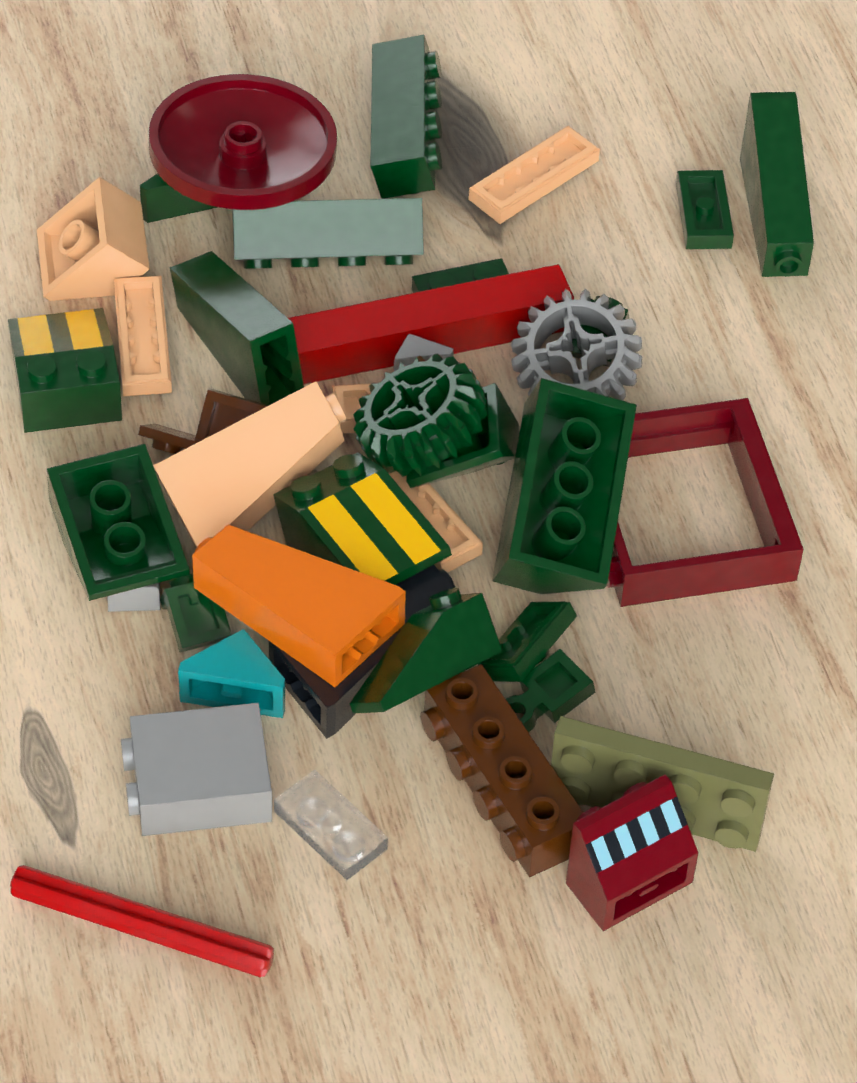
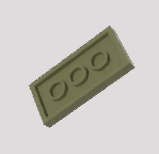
(716, 795)

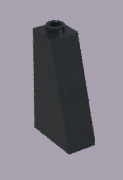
(330, 705)

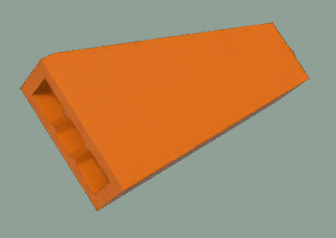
(298, 601)

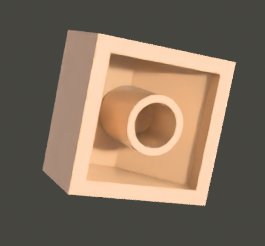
(92, 244)

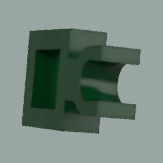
(551, 689)

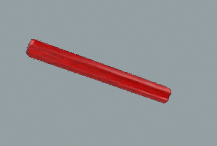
(142, 921)

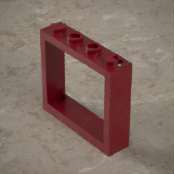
(775, 563)

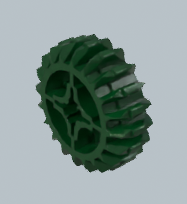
(420, 414)

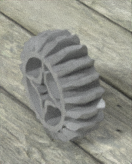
(596, 350)

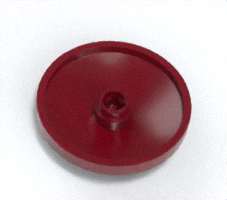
(242, 141)

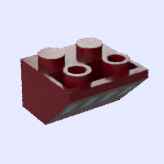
(631, 853)

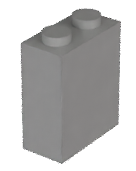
(198, 769)

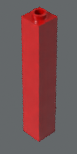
(456, 316)

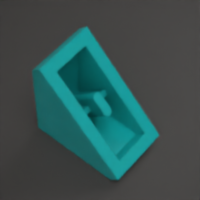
(233, 674)

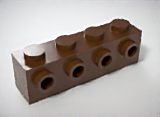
(502, 768)

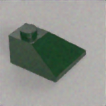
(489, 447)

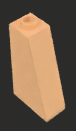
(242, 466)

